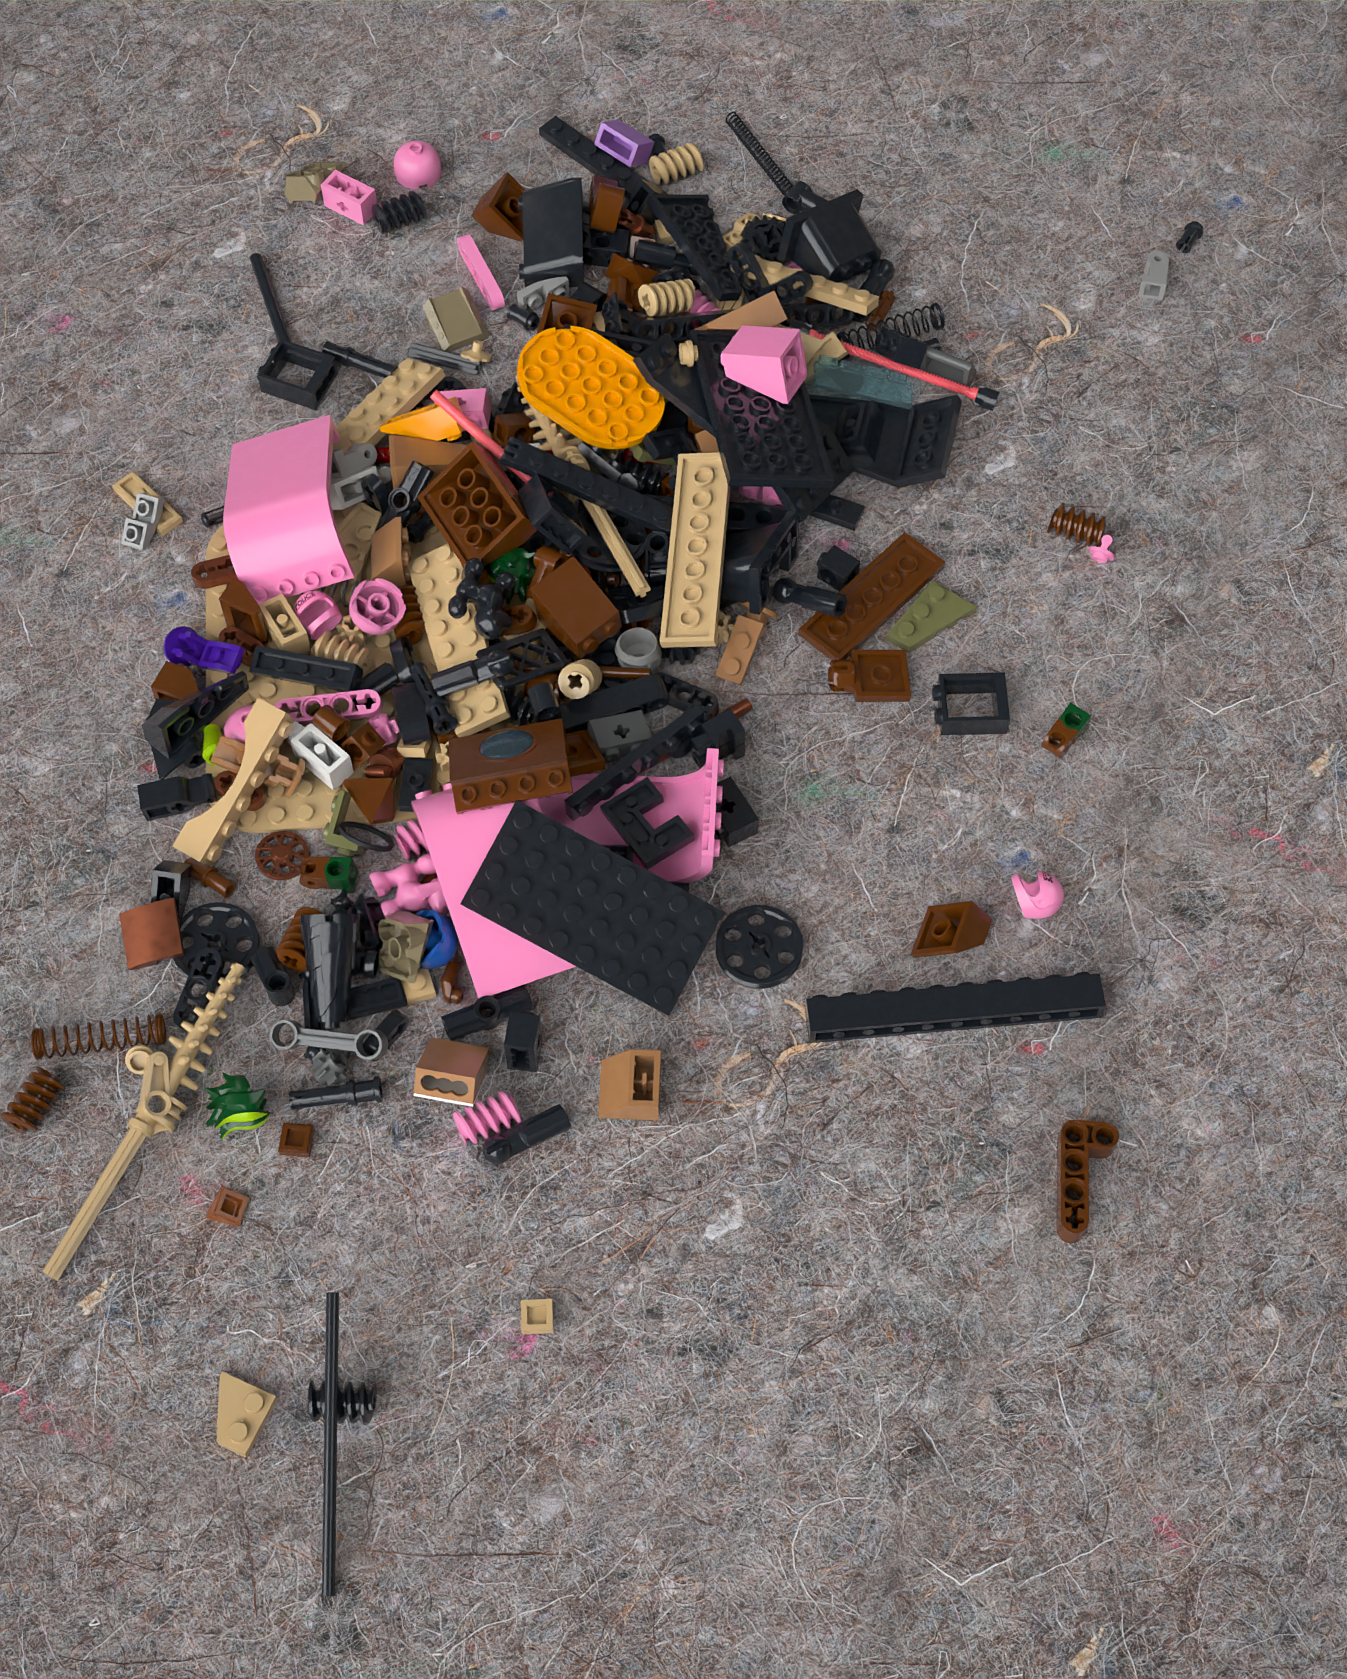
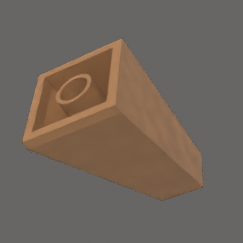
(430, 453)

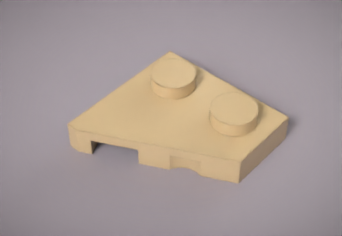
(241, 1413)

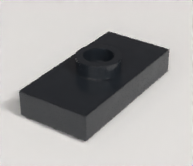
(839, 512)
(415, 779)
(375, 998)

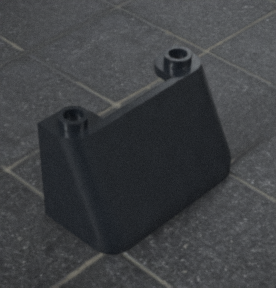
(553, 232)

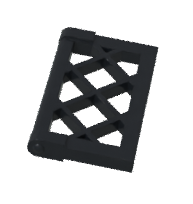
(550, 649)

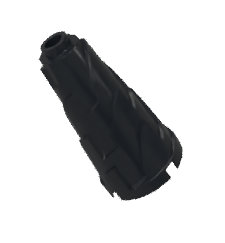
(330, 957)

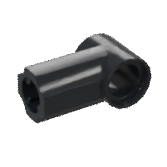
(801, 198)
(379, 680)
(272, 976)

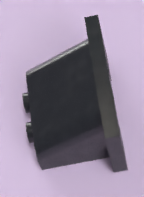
(830, 239)
(753, 557)

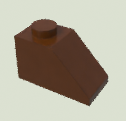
(174, 682)

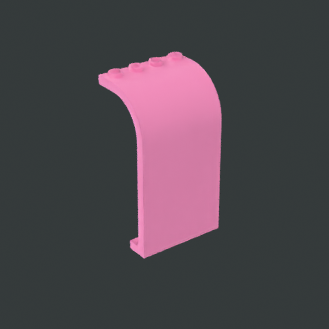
(282, 513)
(688, 796)
(458, 848)

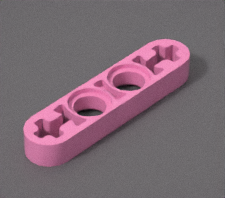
(480, 272)
(331, 699)

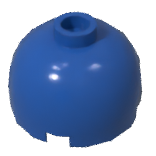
(442, 940)

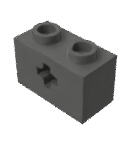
(619, 734)

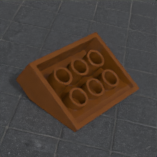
(477, 507)

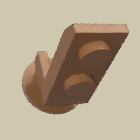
(743, 644)
(230, 754)

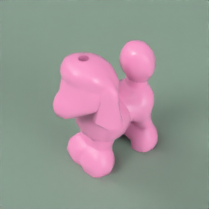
(410, 893)

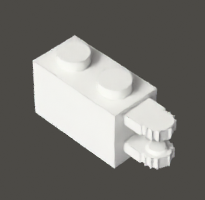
(348, 490)
(320, 754)

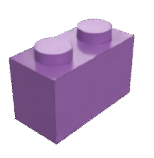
(624, 143)

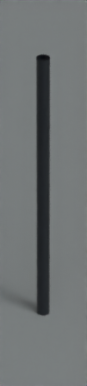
(330, 1444)

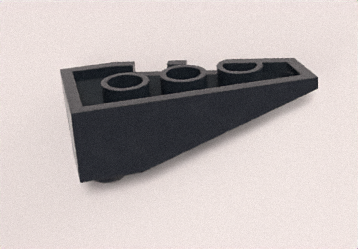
(182, 720)

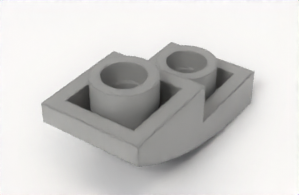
(536, 294)
(142, 526)

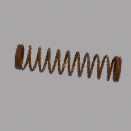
(39, 1050)

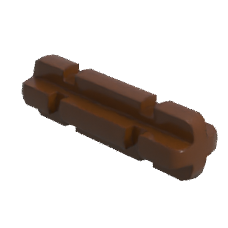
(879, 313)

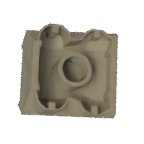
(306, 183)
(455, 320)
(403, 944)

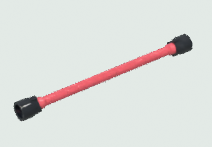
(982, 396)

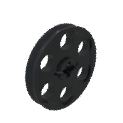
(596, 543)
(217, 932)
(756, 958)

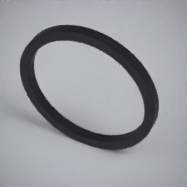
(363, 844)

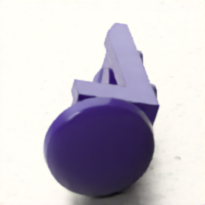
(188, 648)

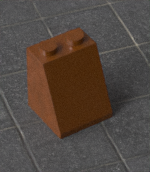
(575, 608)

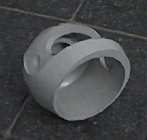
(638, 649)

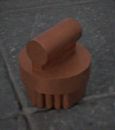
(385, 763)

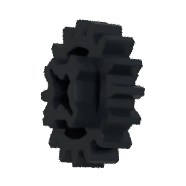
(763, 237)

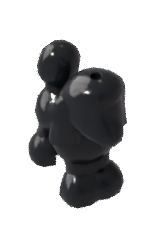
(487, 597)

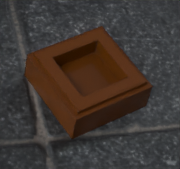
(296, 1140)

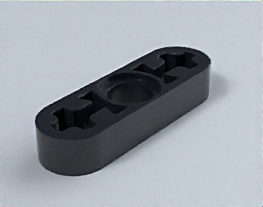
(193, 978)

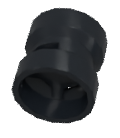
(366, 963)

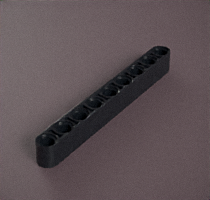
(682, 321)

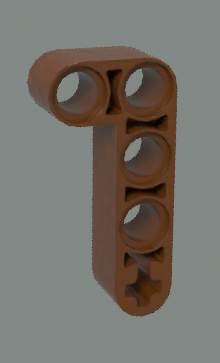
(604, 204)
(1078, 1180)

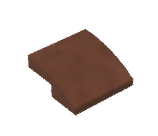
(151, 933)

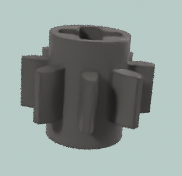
(330, 1067)

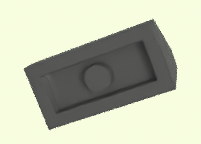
(948, 367)

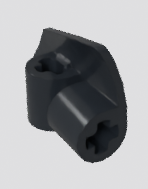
(190, 754)

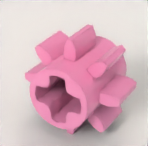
(385, 727)

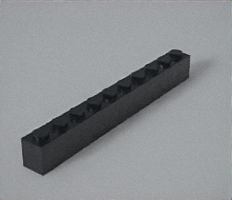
(954, 1007)

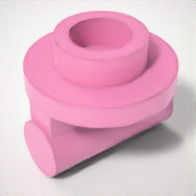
(1101, 553)

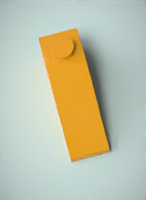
(425, 423)

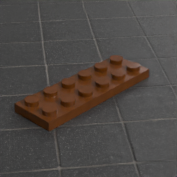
(873, 597)

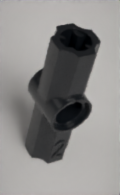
(412, 485)
(468, 1019)

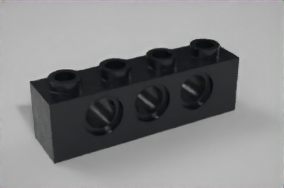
(600, 245)

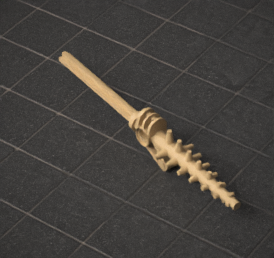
(568, 451)
(159, 1081)

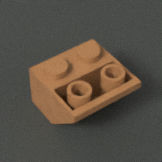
(391, 553)
(630, 1085)

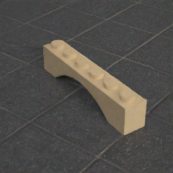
(264, 731)

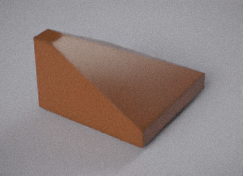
(228, 1207)

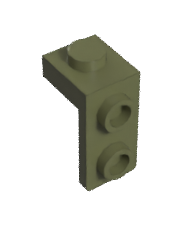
(331, 833)

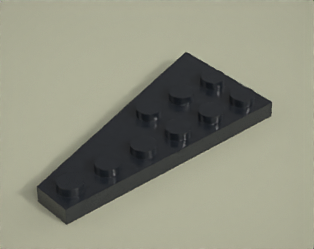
(700, 239)

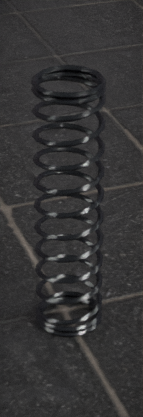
(934, 321)

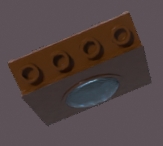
(509, 765)

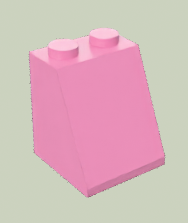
(766, 360)

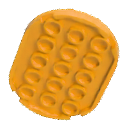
(589, 387)

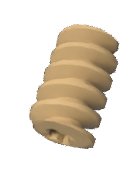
(675, 161)
(667, 297)
(332, 649)
(569, 678)

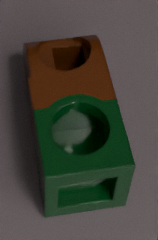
(1066, 730)
(329, 873)

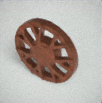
(281, 855)

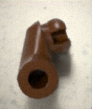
(448, 980)

